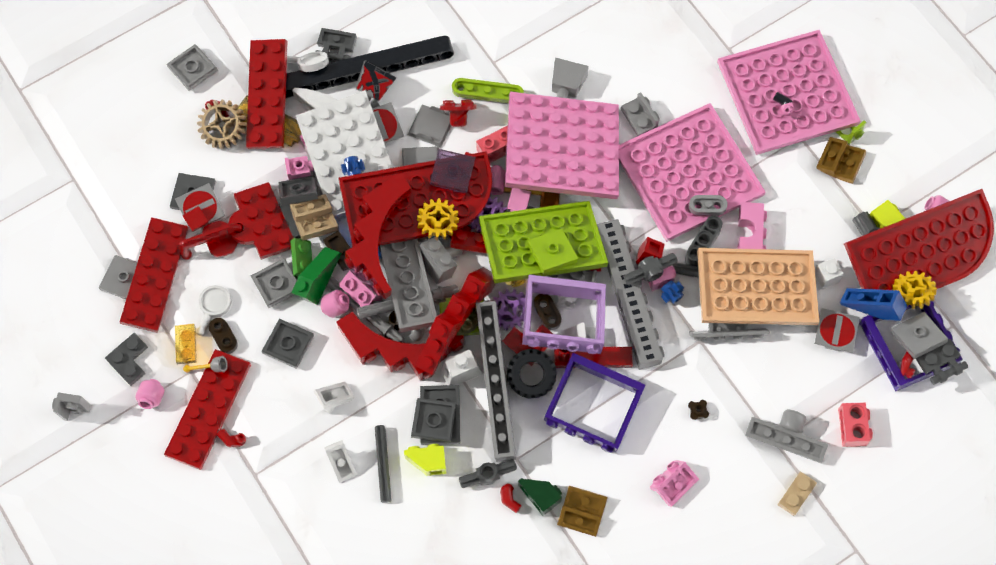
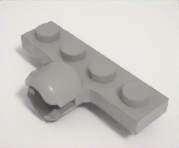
(788, 435)

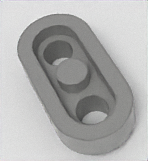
(707, 205)

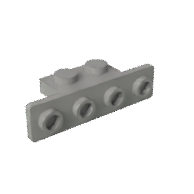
(720, 330)

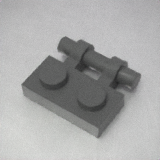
(336, 40)
(939, 357)

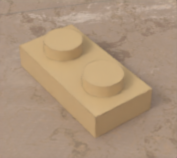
(797, 493)

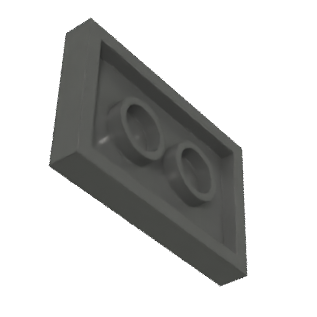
(446, 393)

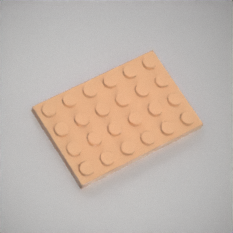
(757, 286)

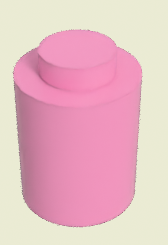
(498, 180)

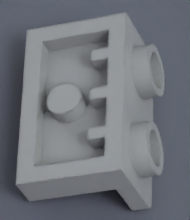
(640, 114)
(69, 402)

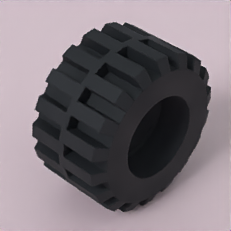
(543, 386)

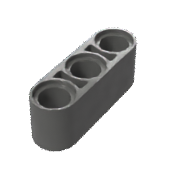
(704, 233)

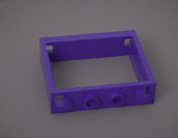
(884, 355)
(605, 374)

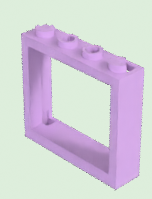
(565, 288)

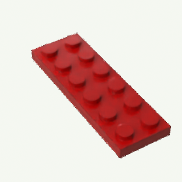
(266, 94)
(153, 275)
(207, 412)

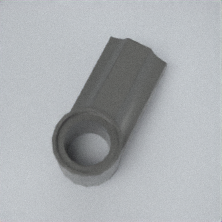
(864, 223)

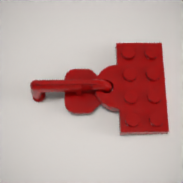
(256, 223)

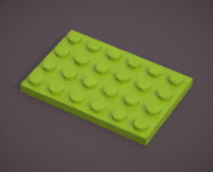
(508, 232)

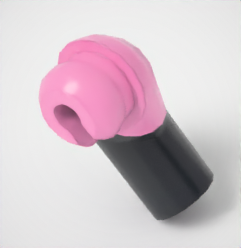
(786, 104)

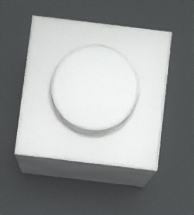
(828, 273)

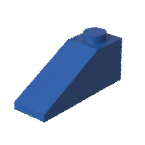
(875, 302)

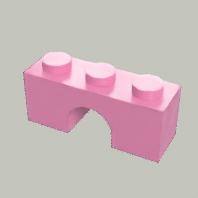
(752, 217)

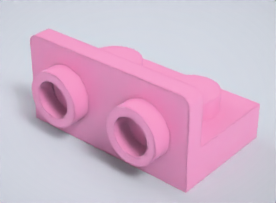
(359, 288)
(674, 482)

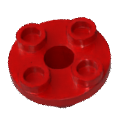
(458, 111)

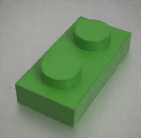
(301, 255)

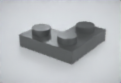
(123, 359)

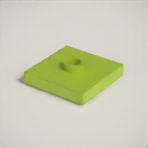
(552, 251)

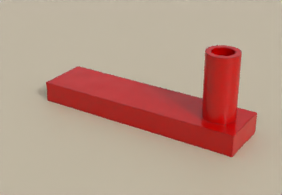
(610, 357)

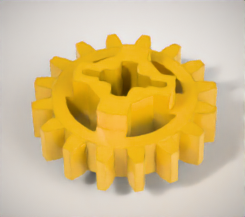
(446, 219)
(916, 289)

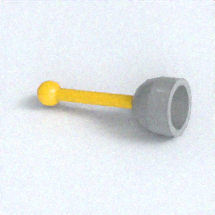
(218, 364)

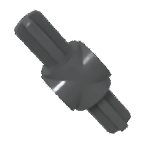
(650, 269)
(497, 469)

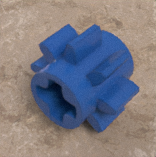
(352, 166)
(672, 292)

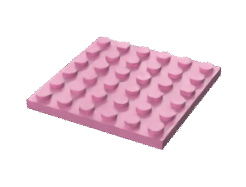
(799, 70)
(562, 145)
(687, 160)

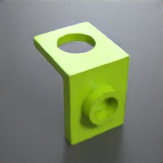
(856, 133)

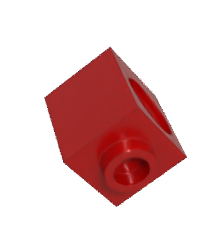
(649, 248)

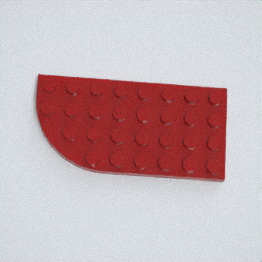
(403, 222)
(940, 242)

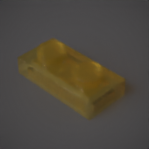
(185, 344)

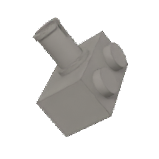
(438, 260)

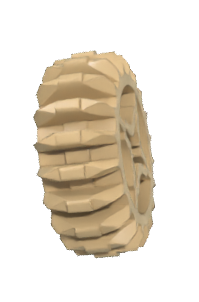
(216, 109)

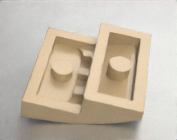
(314, 217)

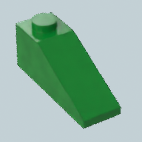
(316, 276)

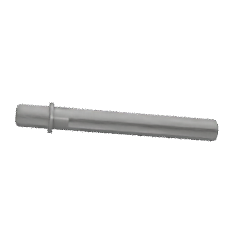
(387, 306)
(383, 326)

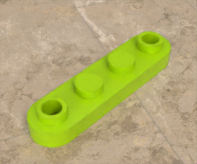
(484, 90)

